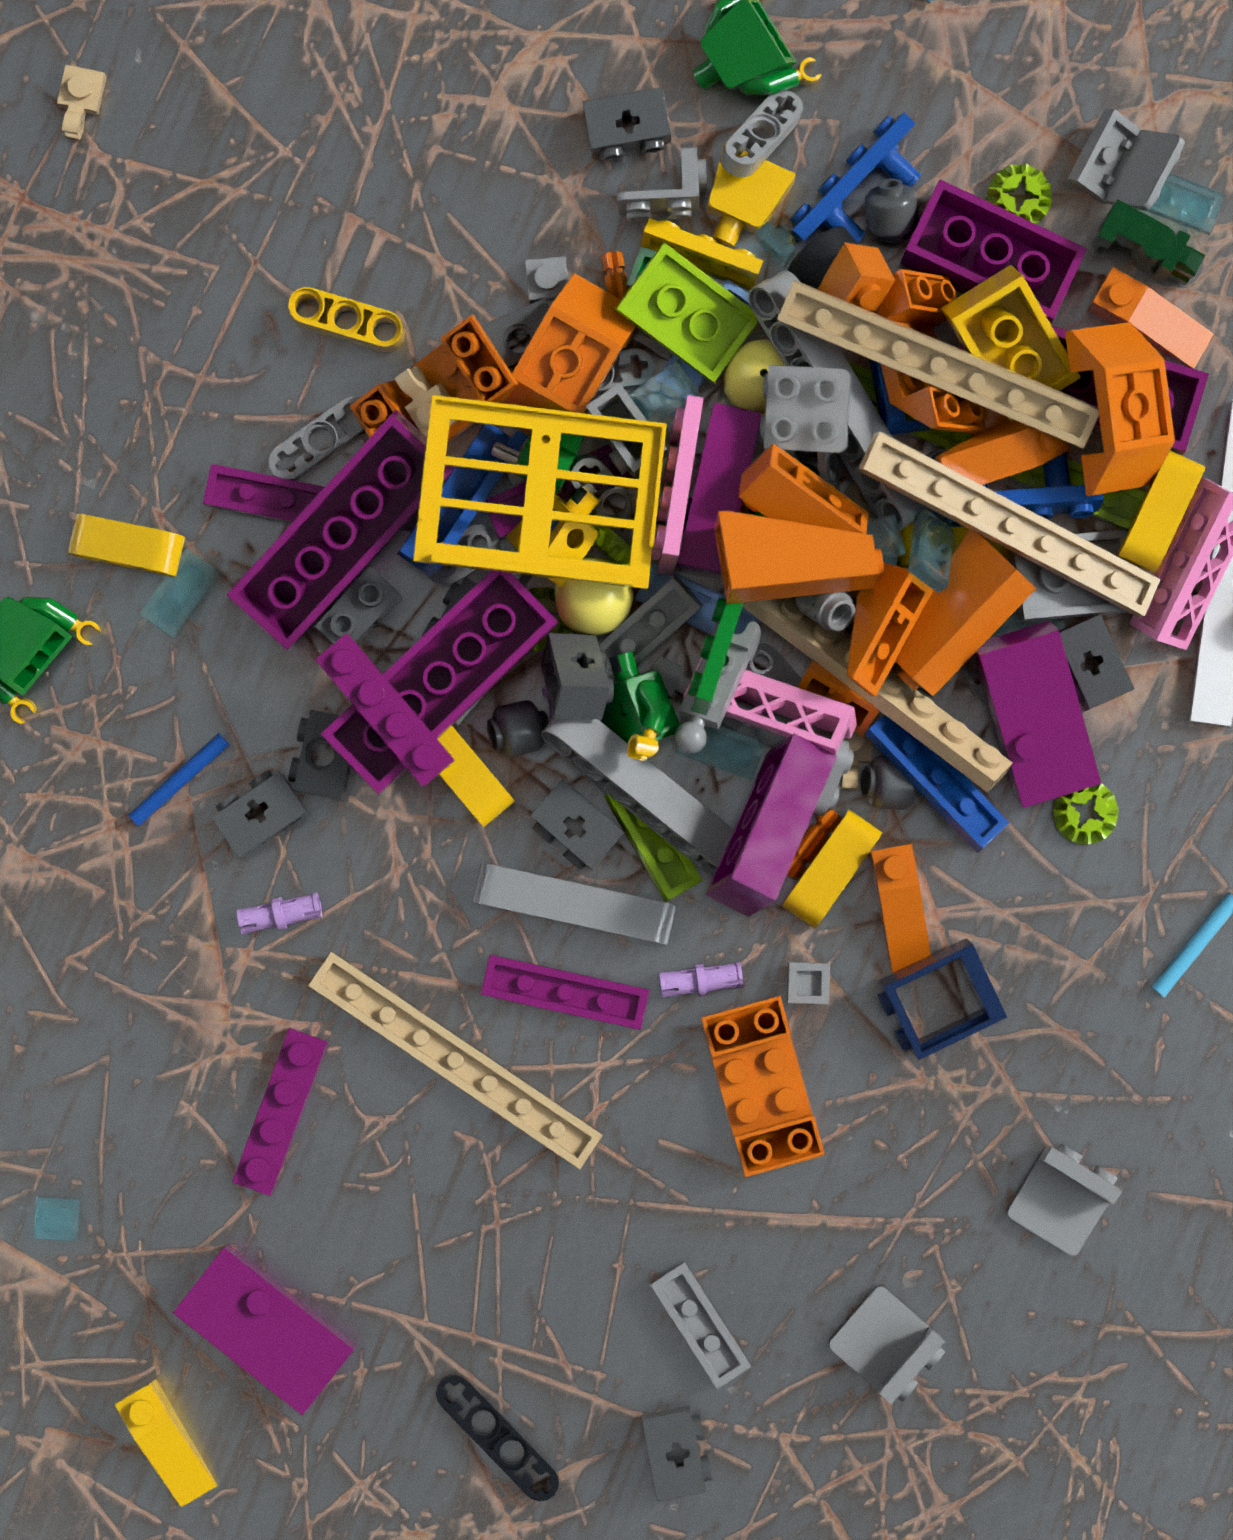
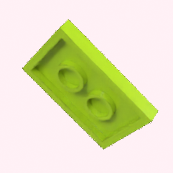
(687, 313)

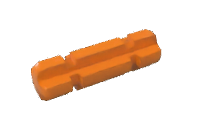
(615, 279)
(812, 842)

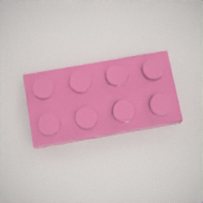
(678, 473)

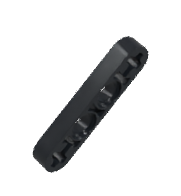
(502, 1432)

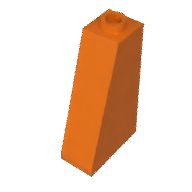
(791, 559)
(963, 616)

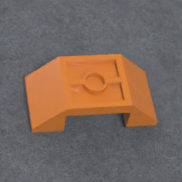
(917, 304)
(571, 350)
(462, 363)
(1130, 406)
(762, 1086)

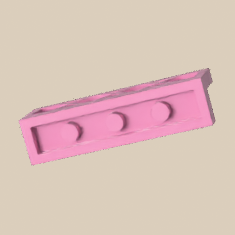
(1188, 563)
(795, 703)

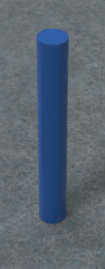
(178, 779)

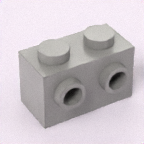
(617, 403)

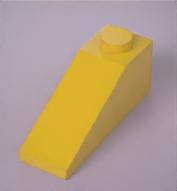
(165, 1442)

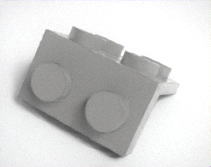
(1125, 162)
(673, 202)
(806, 408)
(1063, 1199)
(887, 1344)

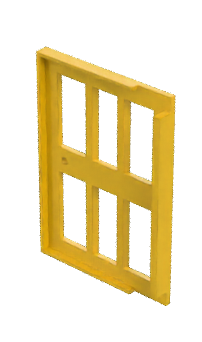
(540, 491)

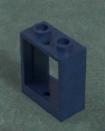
(989, 1014)

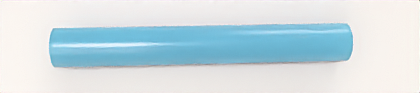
(1194, 946)

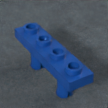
(861, 162)
(1054, 499)

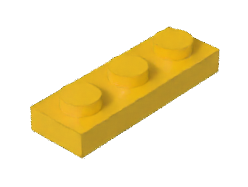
(704, 252)

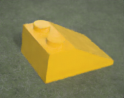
(1008, 328)

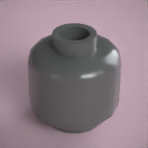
(891, 210)
(517, 728)
(887, 785)

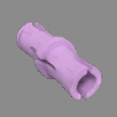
(279, 913)
(701, 979)

